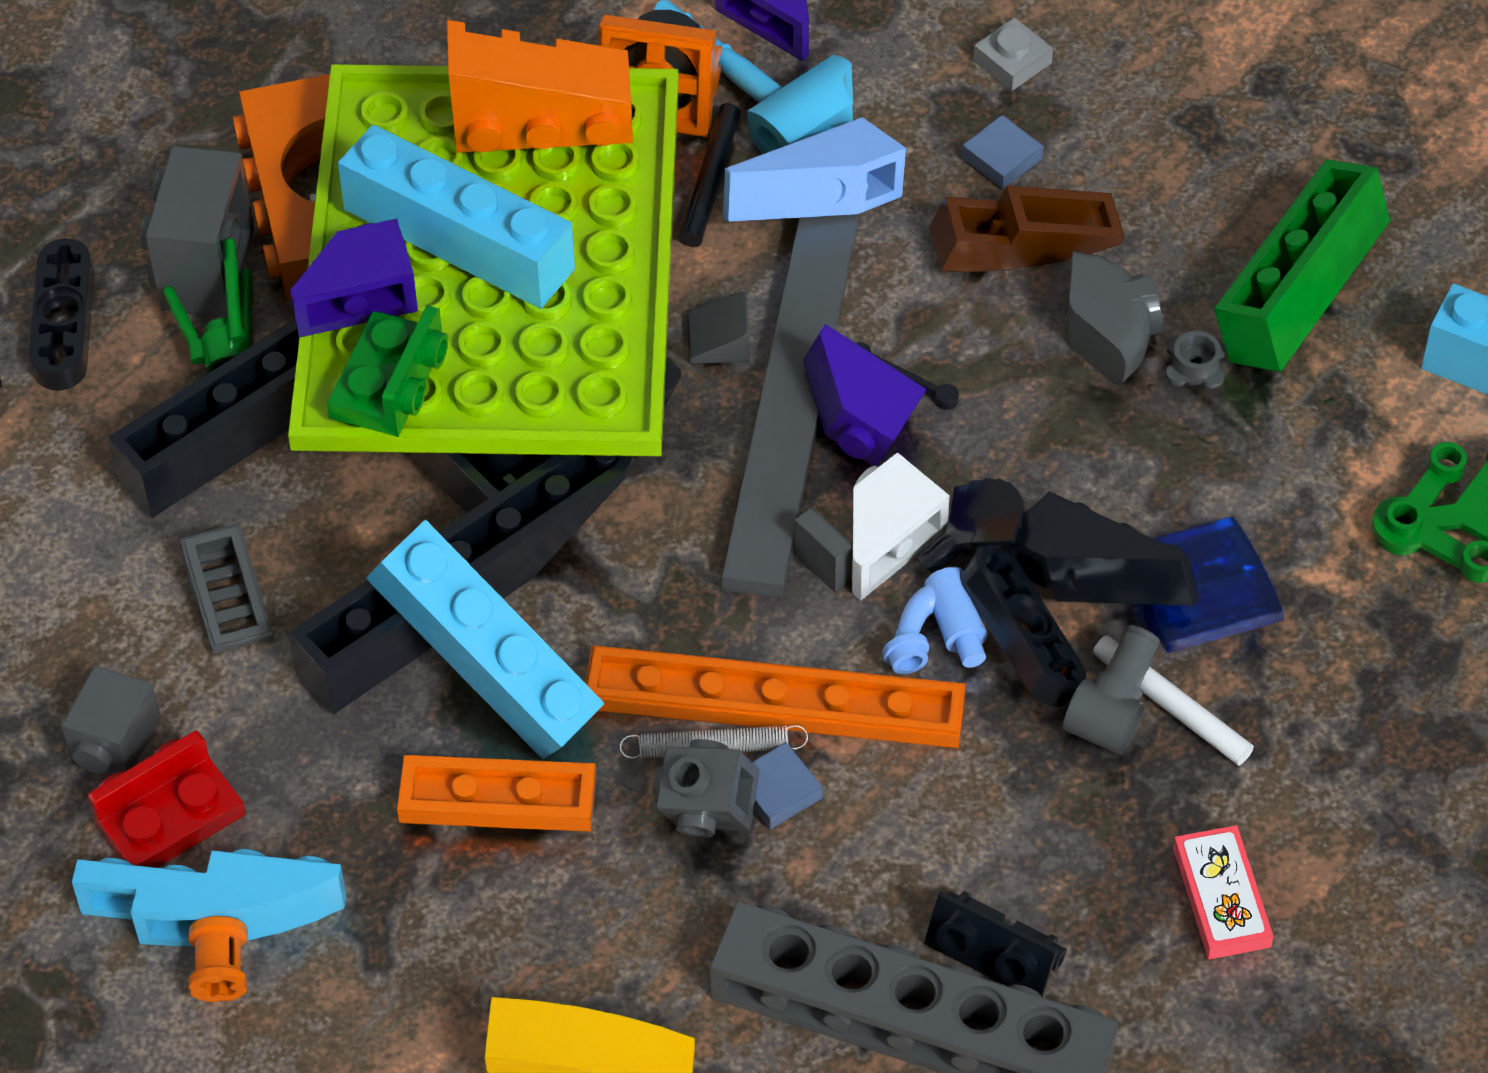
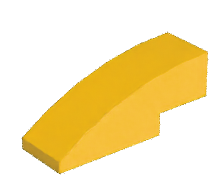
(576, 1039)

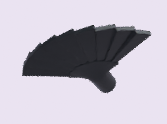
(980, 515)

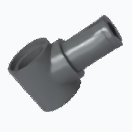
(1110, 706)

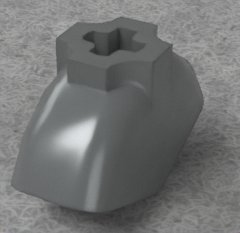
(1110, 315)

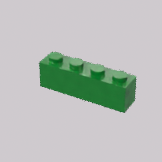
(1302, 265)

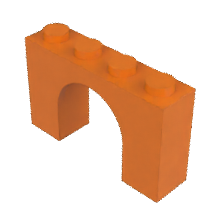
(285, 136)

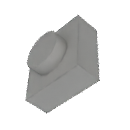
(1013, 54)

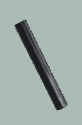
(710, 175)

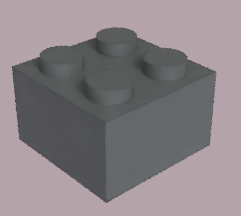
(196, 207)

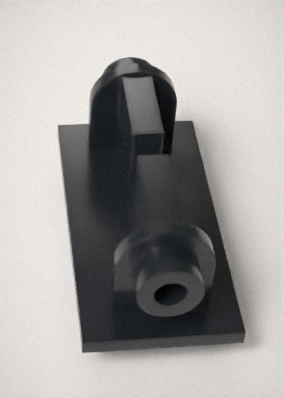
(983, 942)

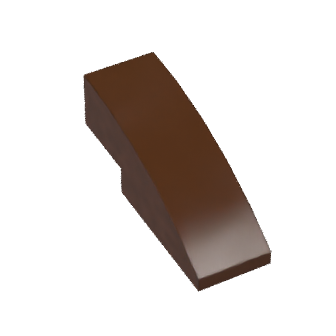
(1023, 228)

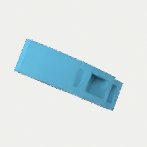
(244, 885)

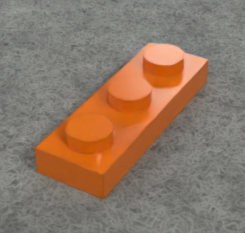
(497, 793)

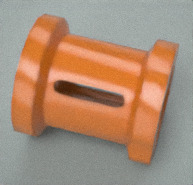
(217, 958)

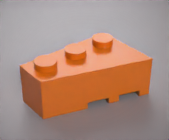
(535, 94)

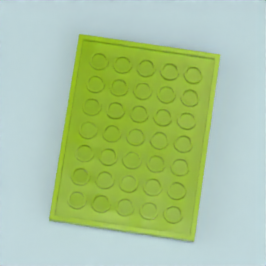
(514, 375)

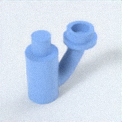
(956, 617)

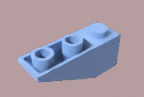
(818, 176)

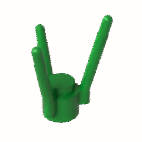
(223, 336)

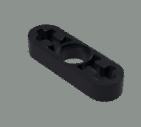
(72, 333)
(1041, 657)

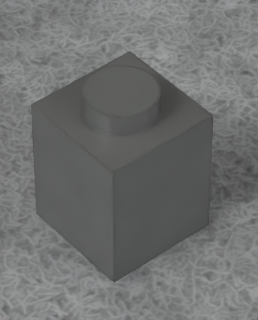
(110, 721)

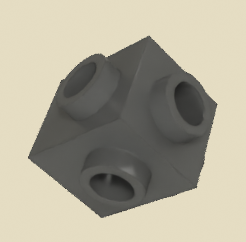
(706, 788)

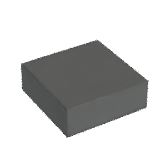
(823, 549)

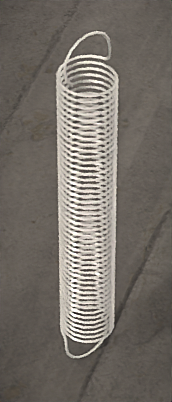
(648, 744)

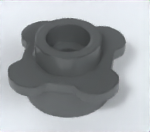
(1200, 348)

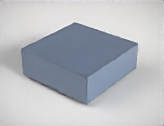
(1002, 151)
(784, 786)

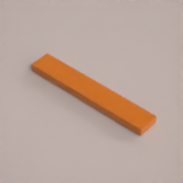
(777, 695)

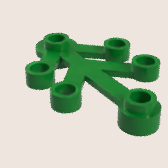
(1429, 522)

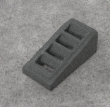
(213, 546)

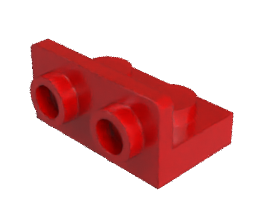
(165, 803)

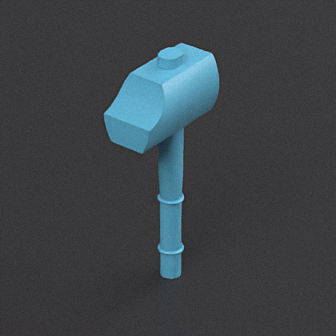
(793, 112)

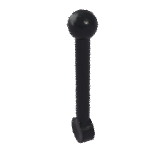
(945, 395)

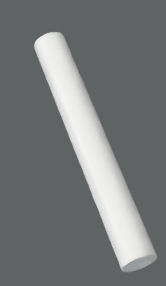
(1184, 708)

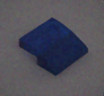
(1229, 584)

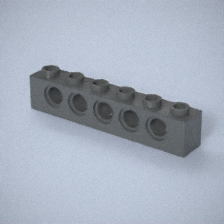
(873, 1015)

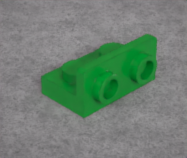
(389, 371)

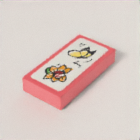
(1222, 892)

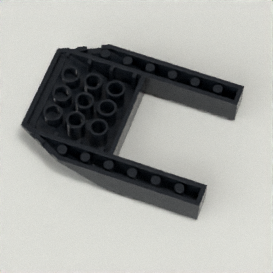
(514, 504)

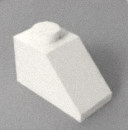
(893, 521)

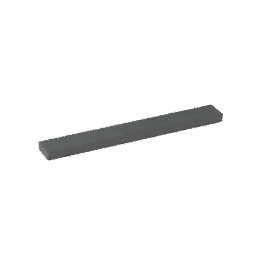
(787, 410)

